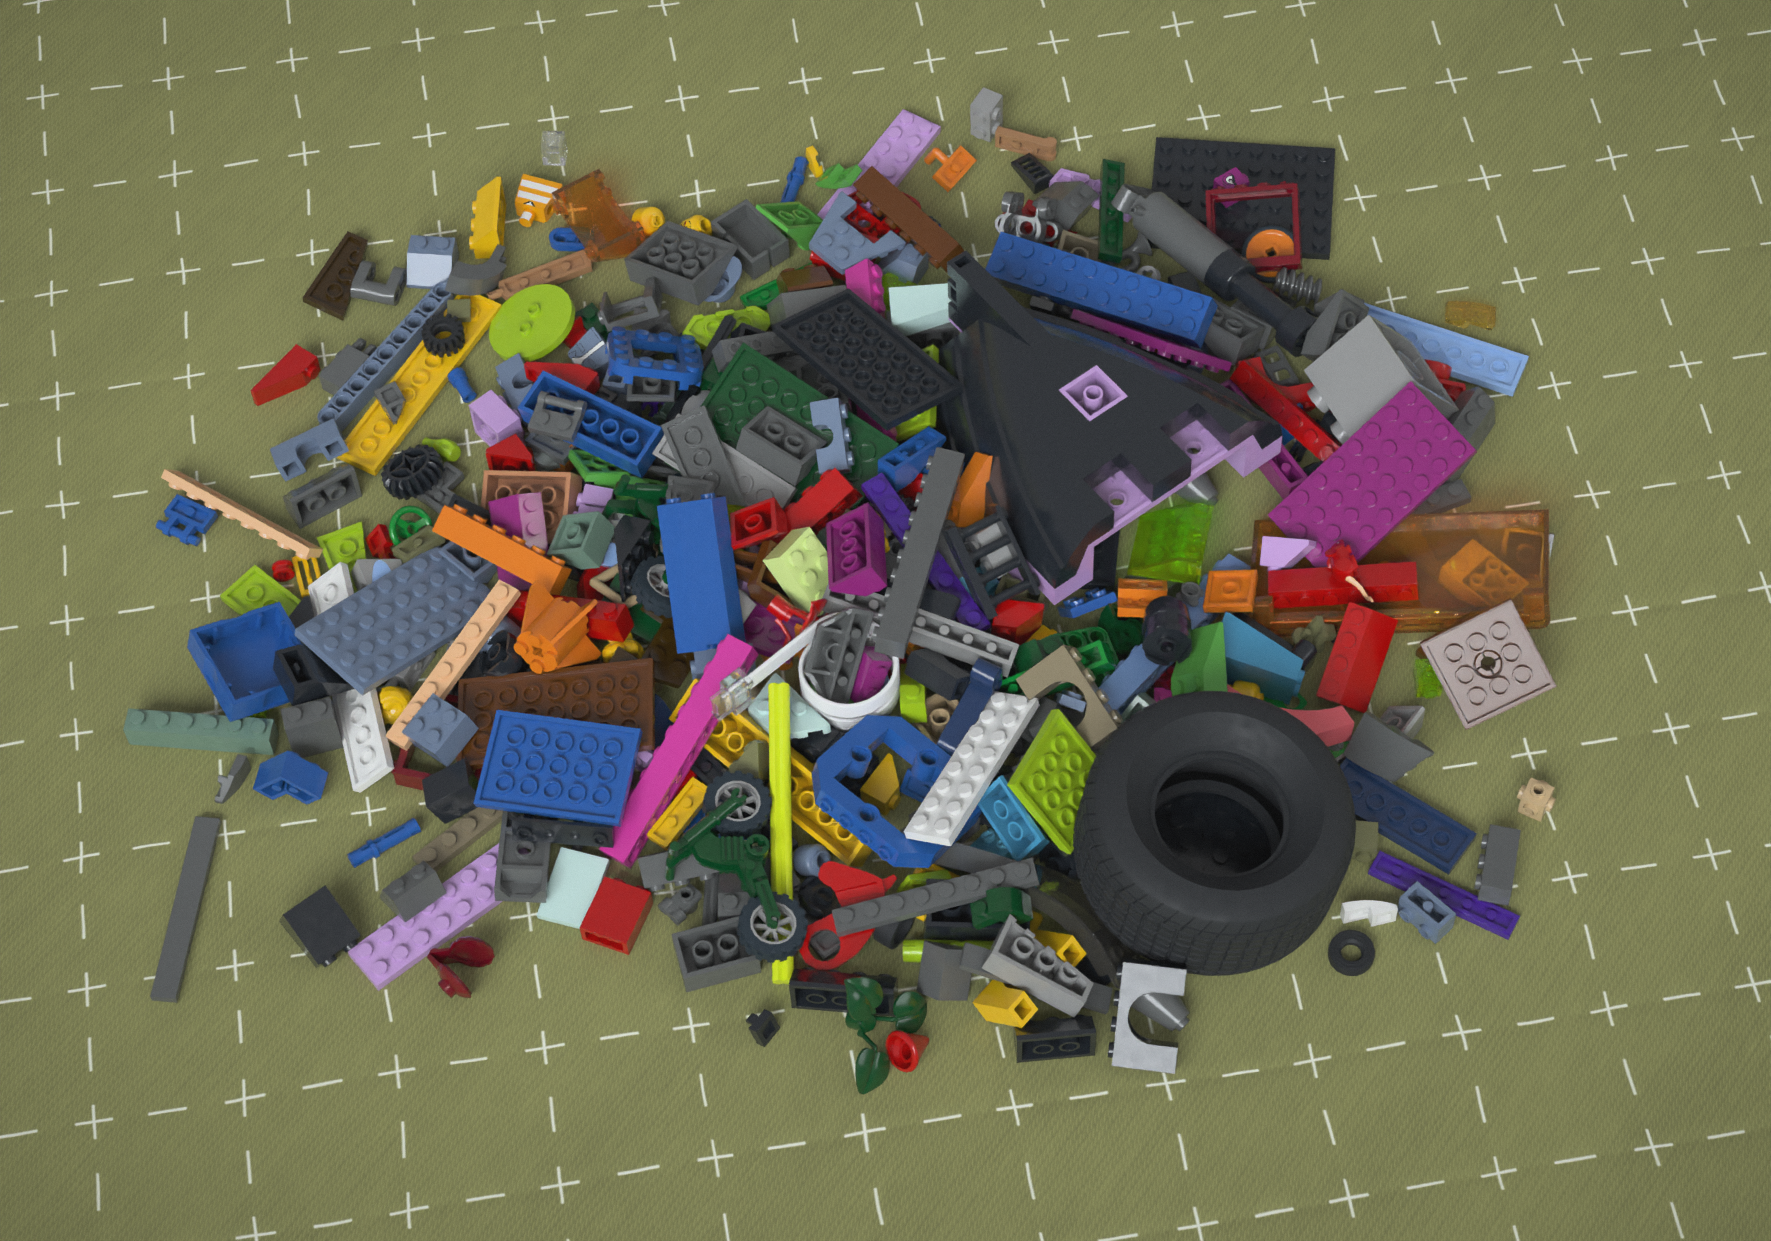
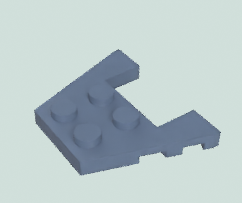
(842, 244)

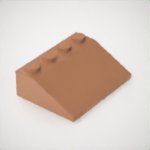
(557, 490)

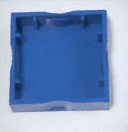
(240, 657)

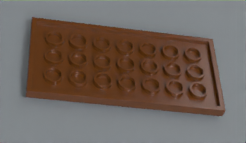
(596, 693)

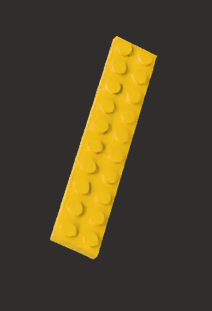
(420, 382)

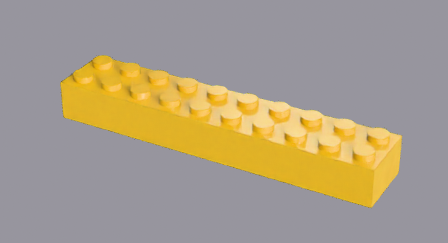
(728, 745)

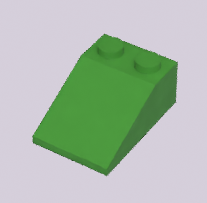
(793, 220)
(1205, 665)

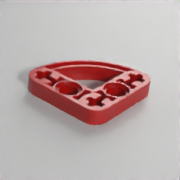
(861, 214)

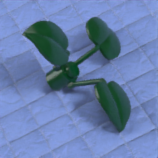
(862, 999)

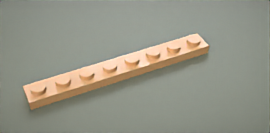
(248, 518)
(458, 656)

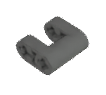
(366, 289)

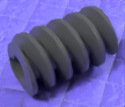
(1297, 286)

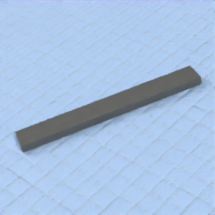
(185, 910)

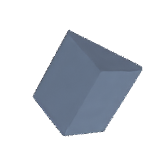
(470, 564)

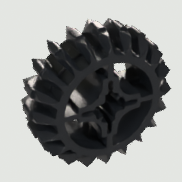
(412, 472)

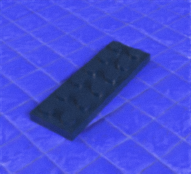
(1407, 819)

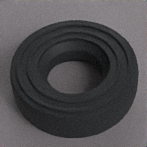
(1355, 938)

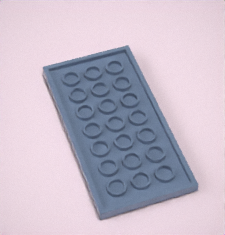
(394, 620)

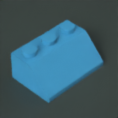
(1012, 821)

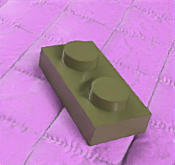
(417, 544)

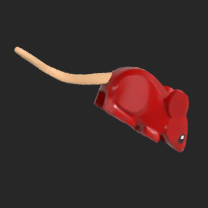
(1344, 566)

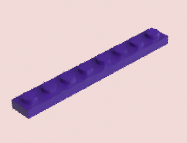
(941, 577)

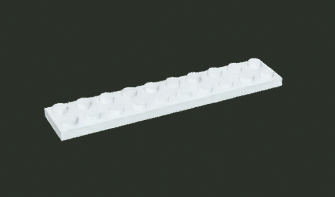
(357, 715)

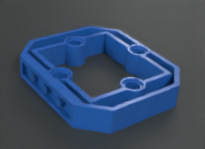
(852, 758)

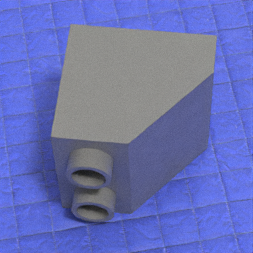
(1366, 373)

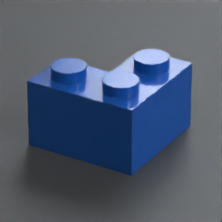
(291, 776)

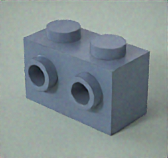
(1426, 912)

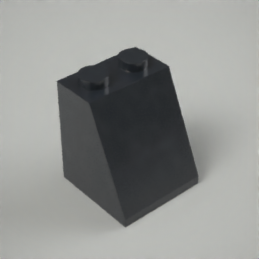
(320, 927)

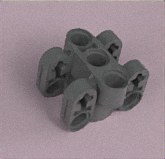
(1012, 206)

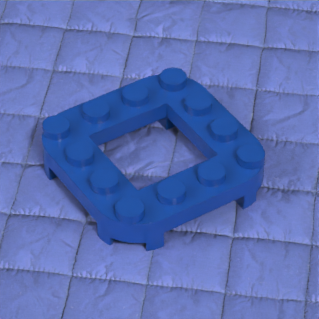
(685, 368)

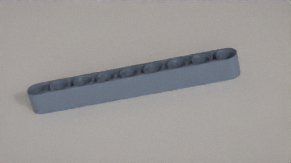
(384, 360)

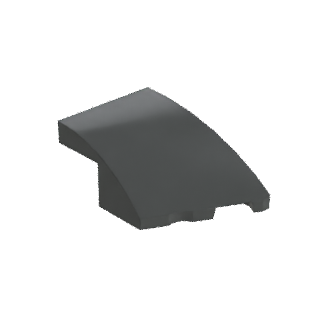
(1384, 749)

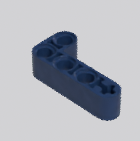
(984, 680)

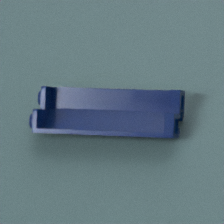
(700, 572)

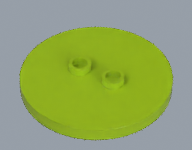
(532, 322)

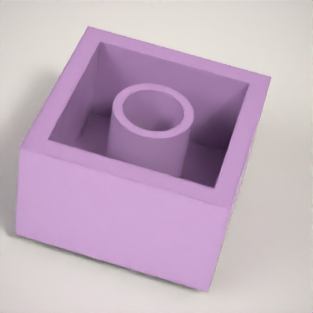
(494, 419)

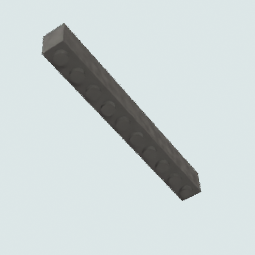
(919, 553)

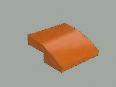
(1137, 594)

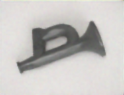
(1140, 246)

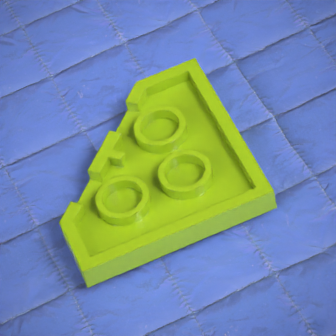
(704, 327)

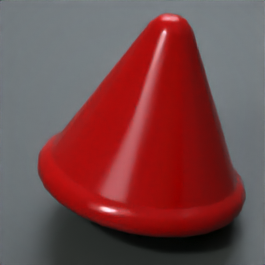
(905, 1049)

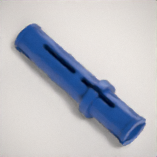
(795, 179)
(375, 847)

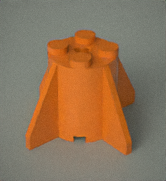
(554, 632)

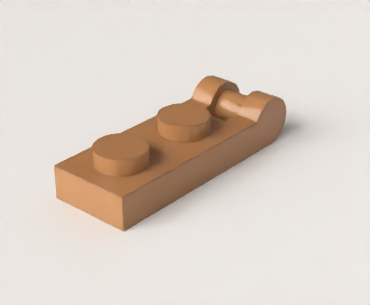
(1026, 143)

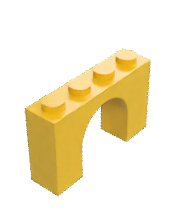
(1011, 1005)

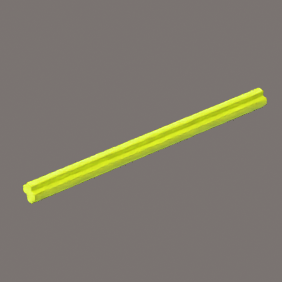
(780, 809)

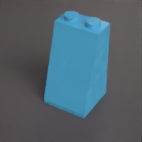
(1260, 660)

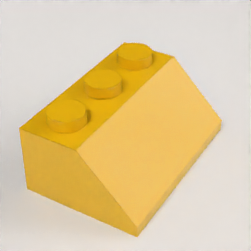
(489, 219)

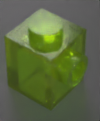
(1426, 680)

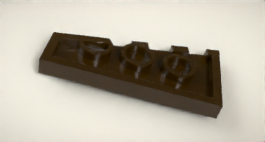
(333, 284)

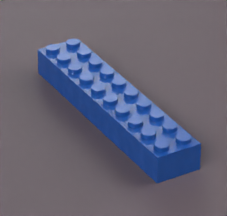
(1102, 290)

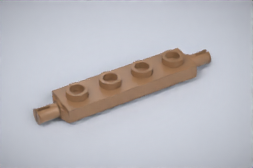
(549, 273)

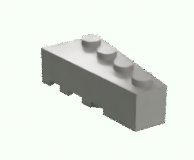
(1036, 969)

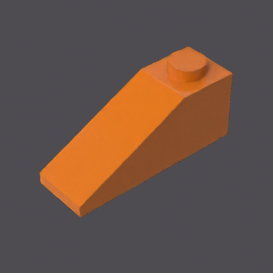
(969, 498)

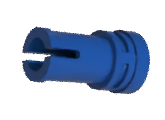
(459, 380)

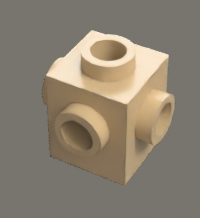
(1536, 799)

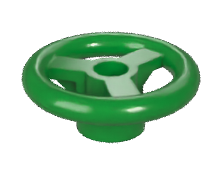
(401, 529)

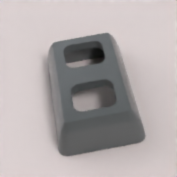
(1277, 366)

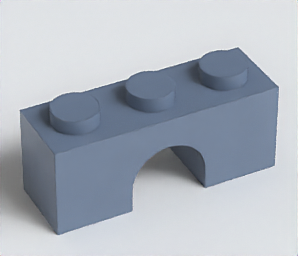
(514, 382)
(831, 415)
(293, 453)

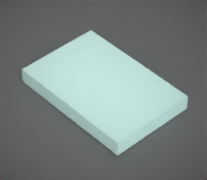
(572, 887)

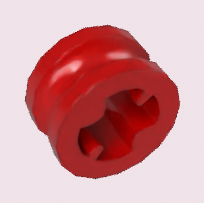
(283, 570)

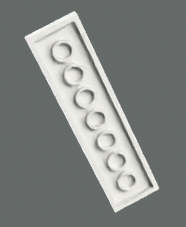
(971, 769)

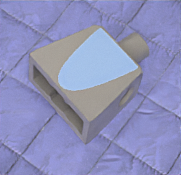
(369, 570)

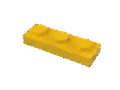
(678, 814)

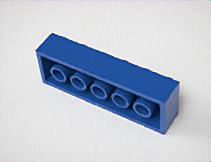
(605, 428)

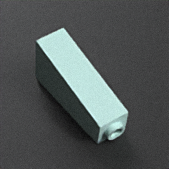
(918, 307)

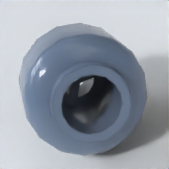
(809, 859)

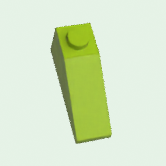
(912, 698)

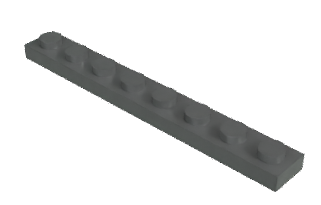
(932, 897)

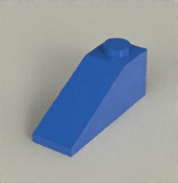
(909, 459)

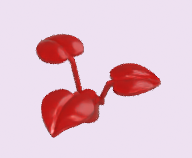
(785, 611)

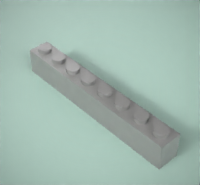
(936, 632)

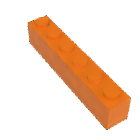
(501, 549)

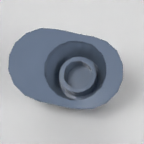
(726, 285)

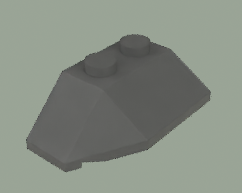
(837, 653)

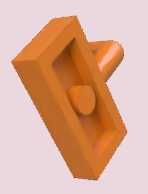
(952, 168)

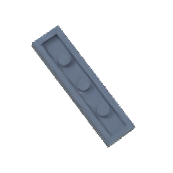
(1070, 700)

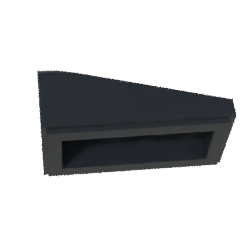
(1035, 185)

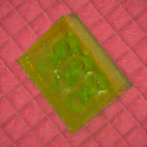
(1172, 543)

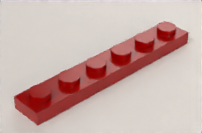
(1284, 411)

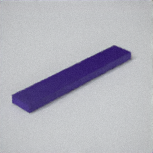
(1463, 903)

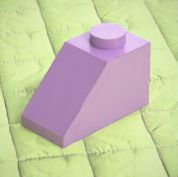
(1283, 552)

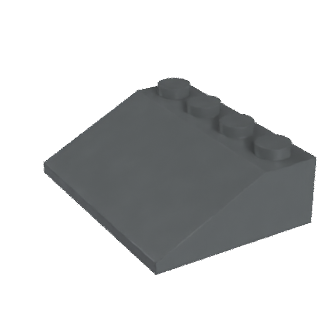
(682, 261)

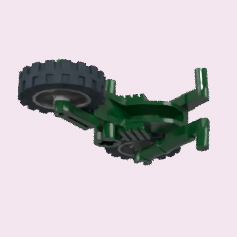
(653, 569)
(748, 861)

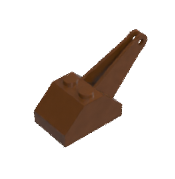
(761, 582)

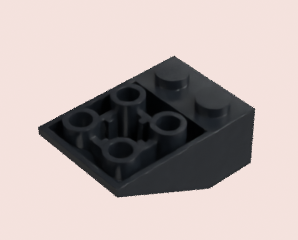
(633, 546)
(306, 675)

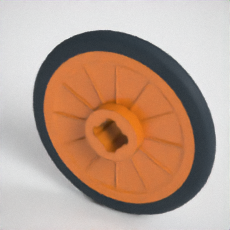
(1265, 240)

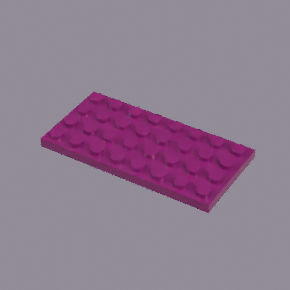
(1375, 478)

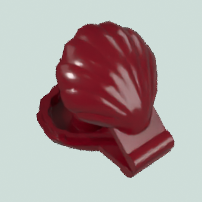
(465, 950)

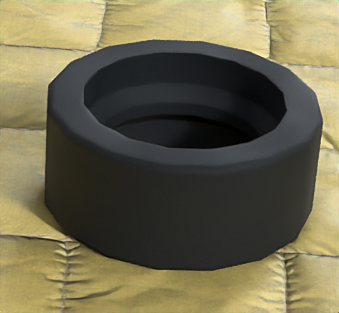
(894, 933)

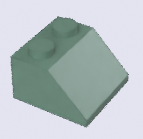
(582, 539)

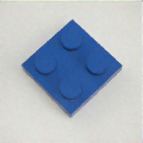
(1093, 600)

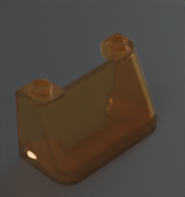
(597, 218)

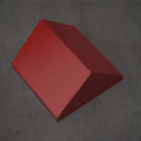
(509, 456)

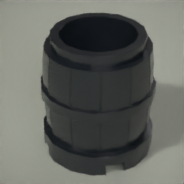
(1166, 631)

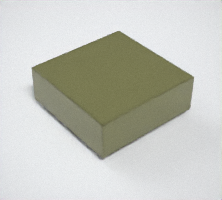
(460, 308)

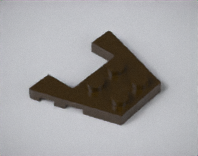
(669, 666)

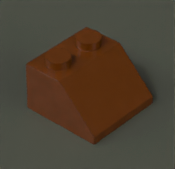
(804, 279)

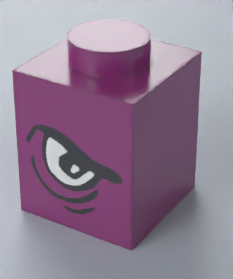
(1229, 180)

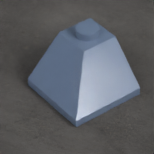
(905, 264)

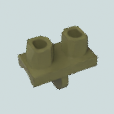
(1315, 632)

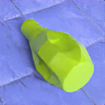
(445, 447)

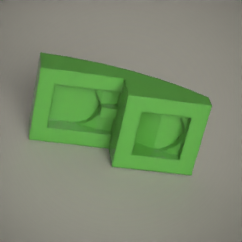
(838, 177)

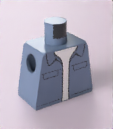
(591, 352)

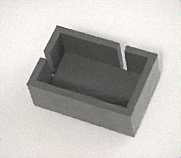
(756, 238)

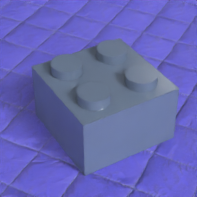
(440, 730)

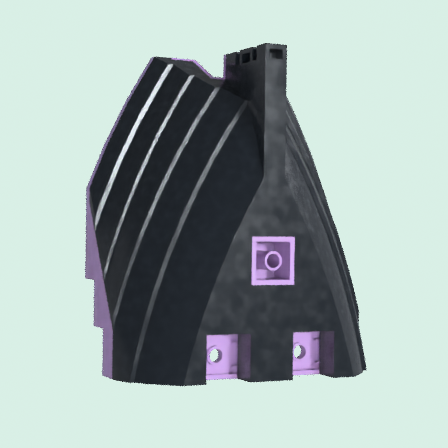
(1079, 425)

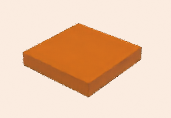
(1230, 591)

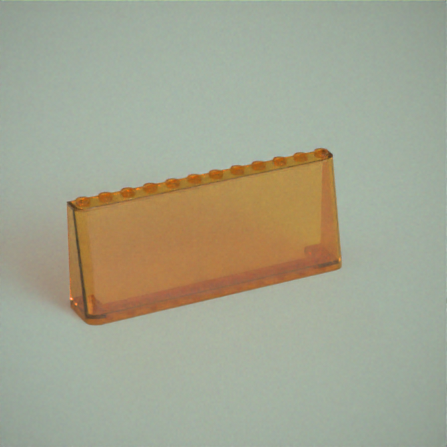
(1462, 568)

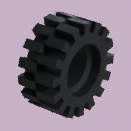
(439, 325)

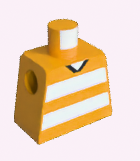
(535, 199)

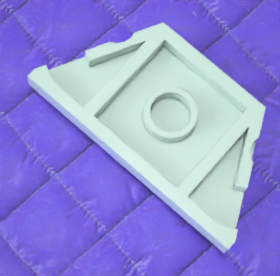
(802, 715)

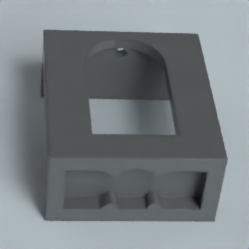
(651, 299)

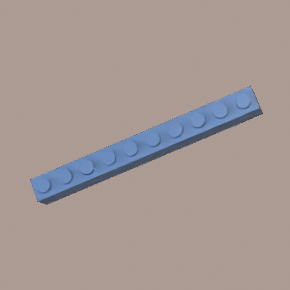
(1137, 672)

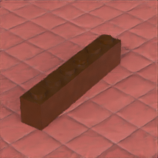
(908, 218)

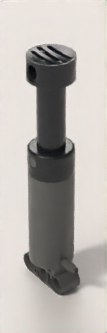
(1212, 262)

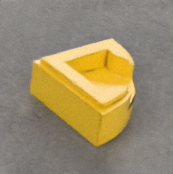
(811, 154)

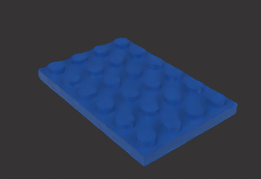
(558, 768)

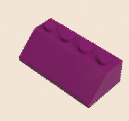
(522, 517)
(856, 552)

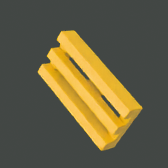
(295, 560)

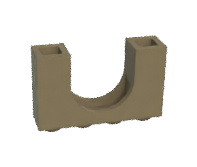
(1065, 667)

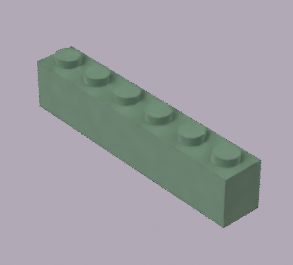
(200, 731)

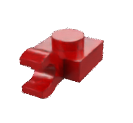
(380, 542)

